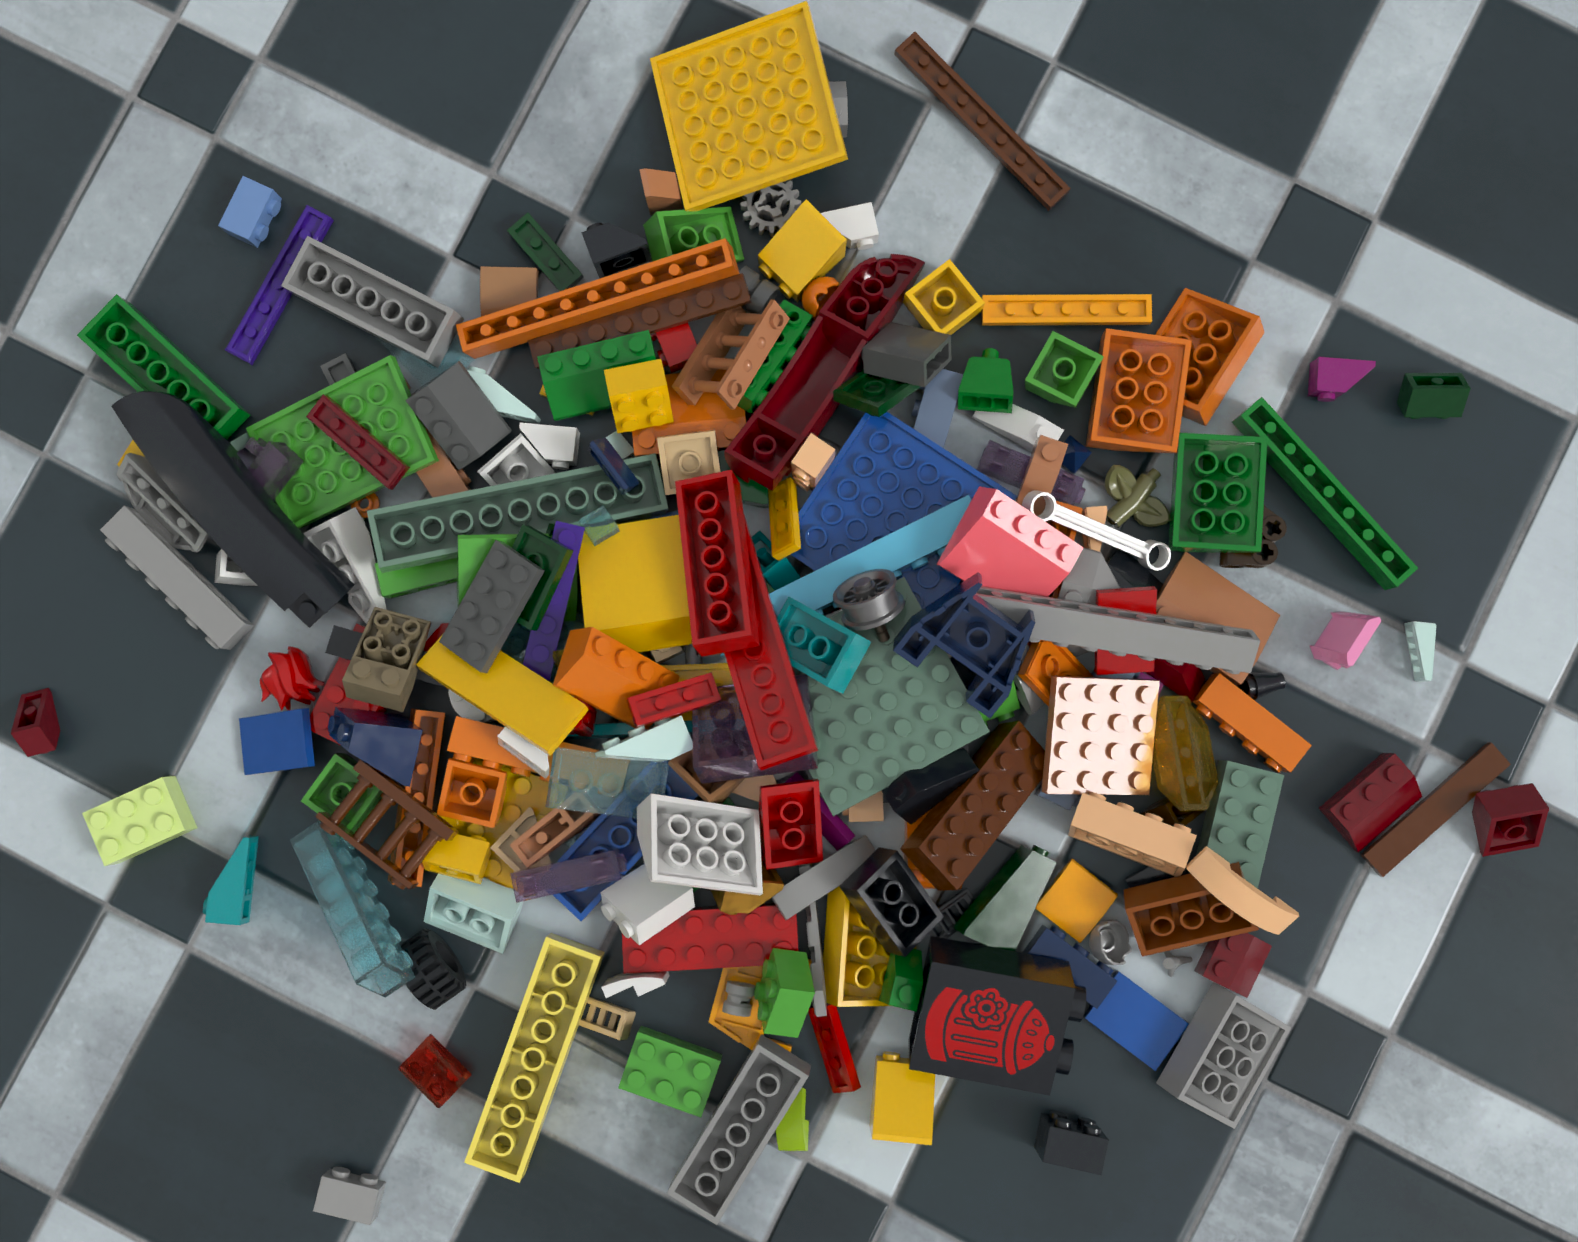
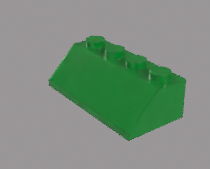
(576, 376)

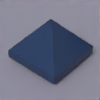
(1075, 455)

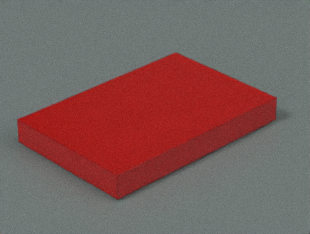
(1133, 599)

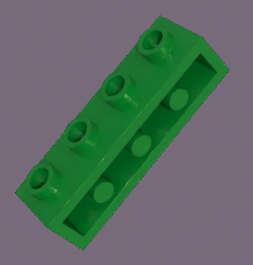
(778, 357)

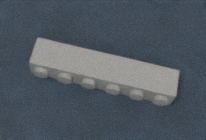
(177, 578)

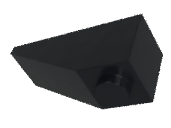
(922, 789)

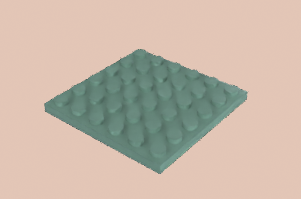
(888, 716)

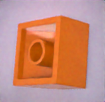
(472, 793)

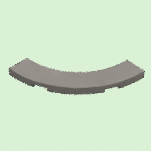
(815, 948)

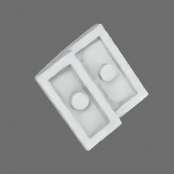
(642, 982)

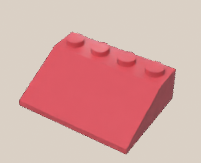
(1008, 547)

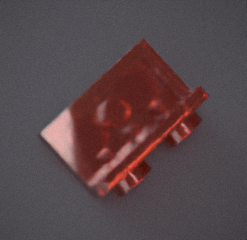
(434, 1071)

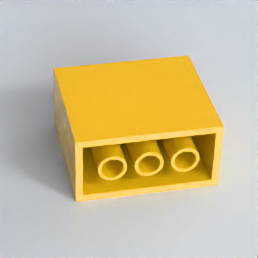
(637, 585)

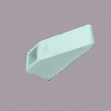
(657, 744)

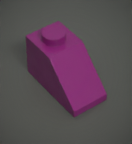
(1335, 376)

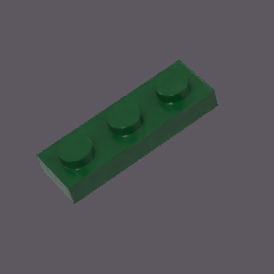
(545, 253)

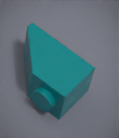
(775, 572)

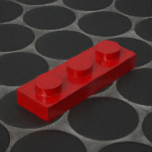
(673, 700)
(835, 1050)

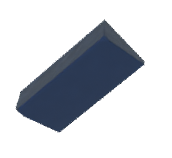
(613, 465)

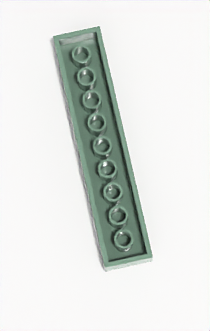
(430, 527)

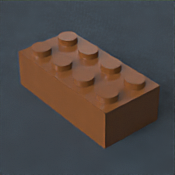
(1180, 914)

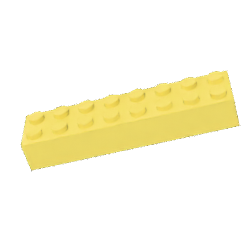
(534, 1057)

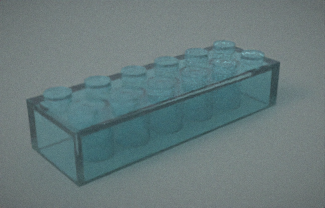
(353, 911)

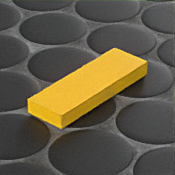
(784, 519)

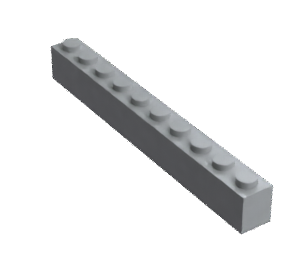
(1130, 631)

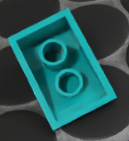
(820, 645)

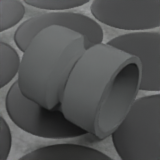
(760, 291)

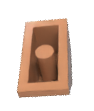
(661, 190)

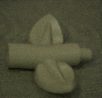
(1134, 498)

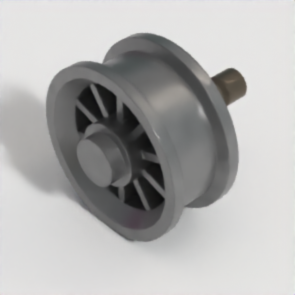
(869, 601)

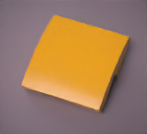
(1076, 900)

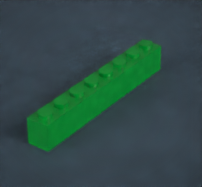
(1326, 496)

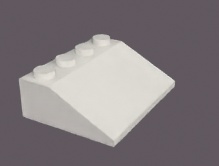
(700, 844)

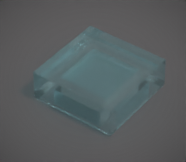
(599, 525)

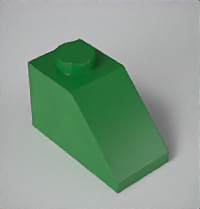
(903, 981)

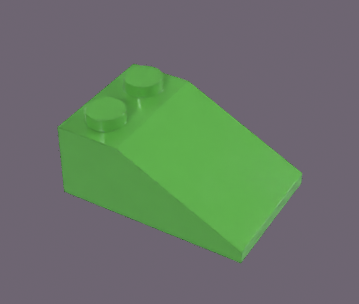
(683, 230)

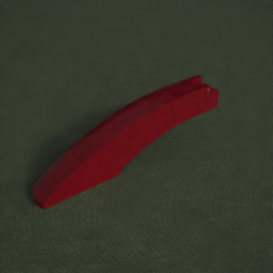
(825, 360)

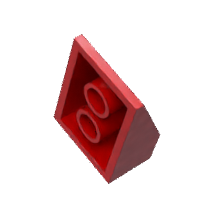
(790, 824)

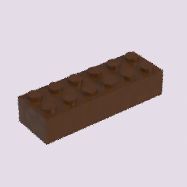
(975, 814)

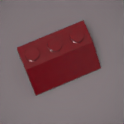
(1372, 800)

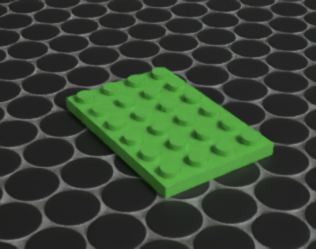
(329, 475)

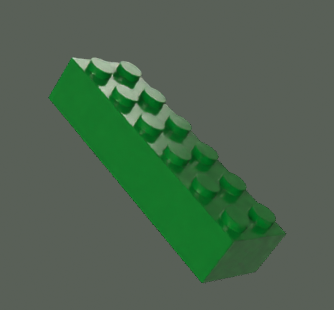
(156, 364)

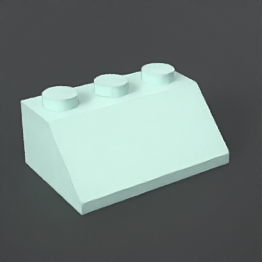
(473, 910)

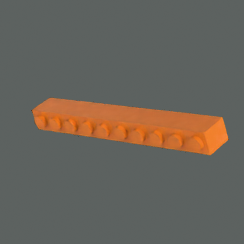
(597, 298)

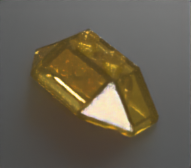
(1183, 755)

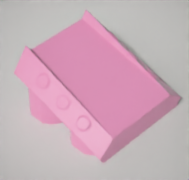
(1344, 638)

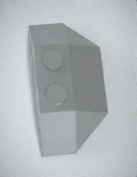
(159, 505)
(1086, 577)

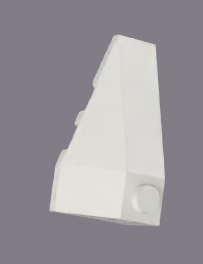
(350, 549)

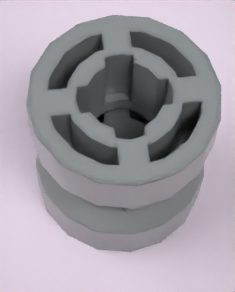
(738, 998)

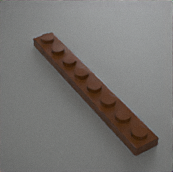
(982, 121)
(651, 316)

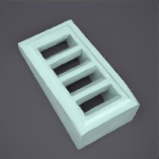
(1421, 648)

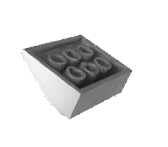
(1223, 1055)

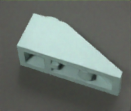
(503, 400)

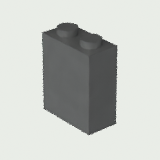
(907, 354)

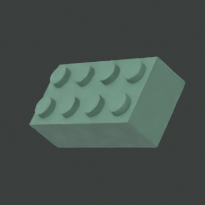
(1242, 816)

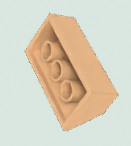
(1132, 834)

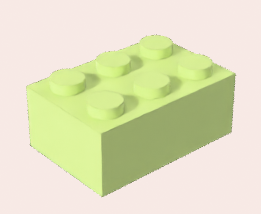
(139, 820)

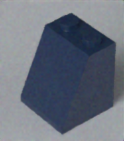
(379, 739)

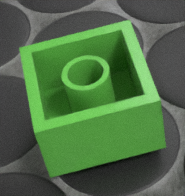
(334, 785)
(784, 992)

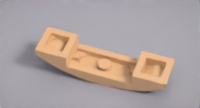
(1239, 894)

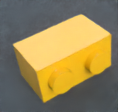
(460, 858)

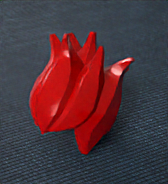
(289, 678)

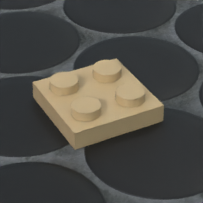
(687, 457)

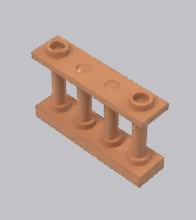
(716, 343)

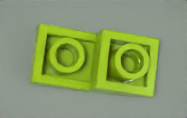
(794, 1129)

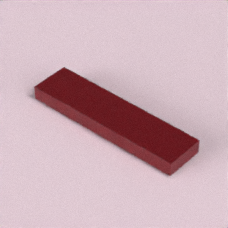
(358, 442)

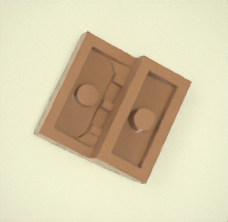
(506, 287)

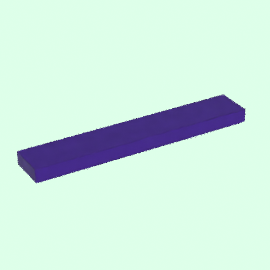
(271, 296)

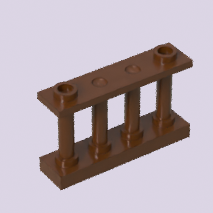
(414, 813)

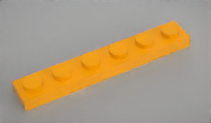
(1067, 309)

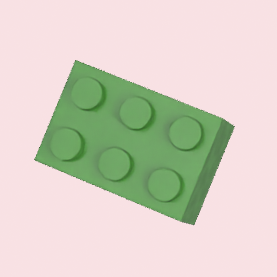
(670, 1071)

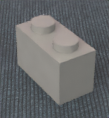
(349, 1195)

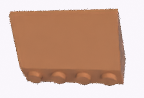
(1204, 595)

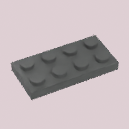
(491, 606)

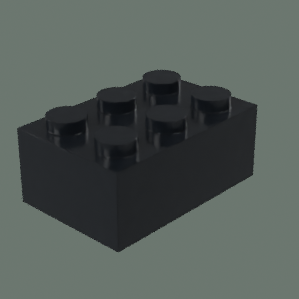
(891, 901)

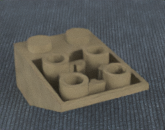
(386, 659)

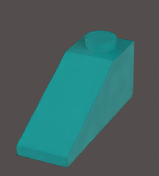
(232, 892)

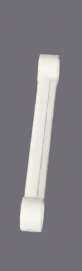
(1099, 531)

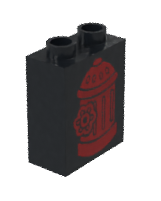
(994, 1016)

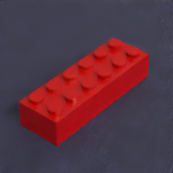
(716, 564)
(713, 940)

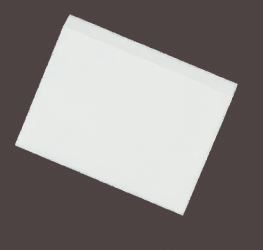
(515, 463)

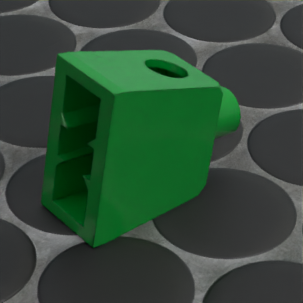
(986, 384)

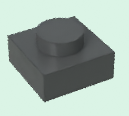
(338, 369)

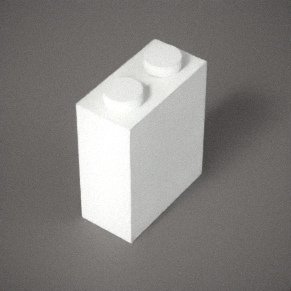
(644, 906)

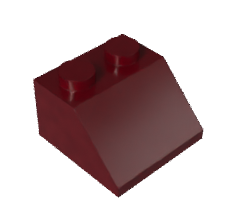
(1509, 819)
(1234, 962)

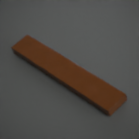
(1435, 809)

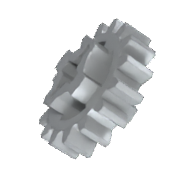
(762, 211)

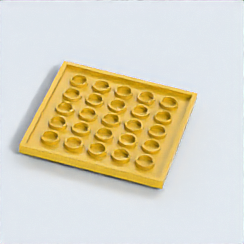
(748, 108)

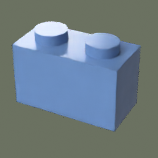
(250, 212)

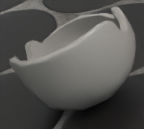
(1110, 942)

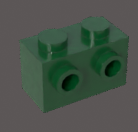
(1433, 395)

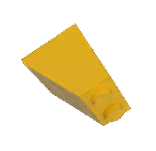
(802, 251)
(901, 1101)

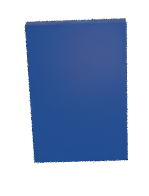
(276, 741)
(1137, 1021)

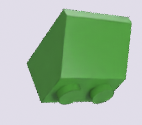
(1062, 371)

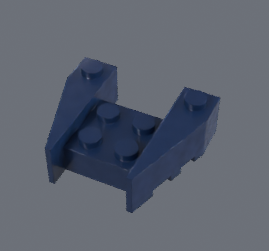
(974, 636)

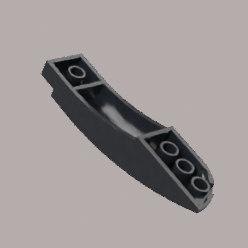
(231, 504)

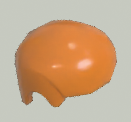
(817, 294)

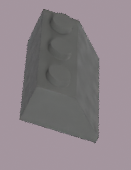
(458, 415)

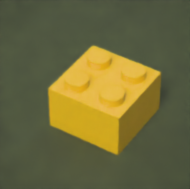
(943, 300)
(639, 396)

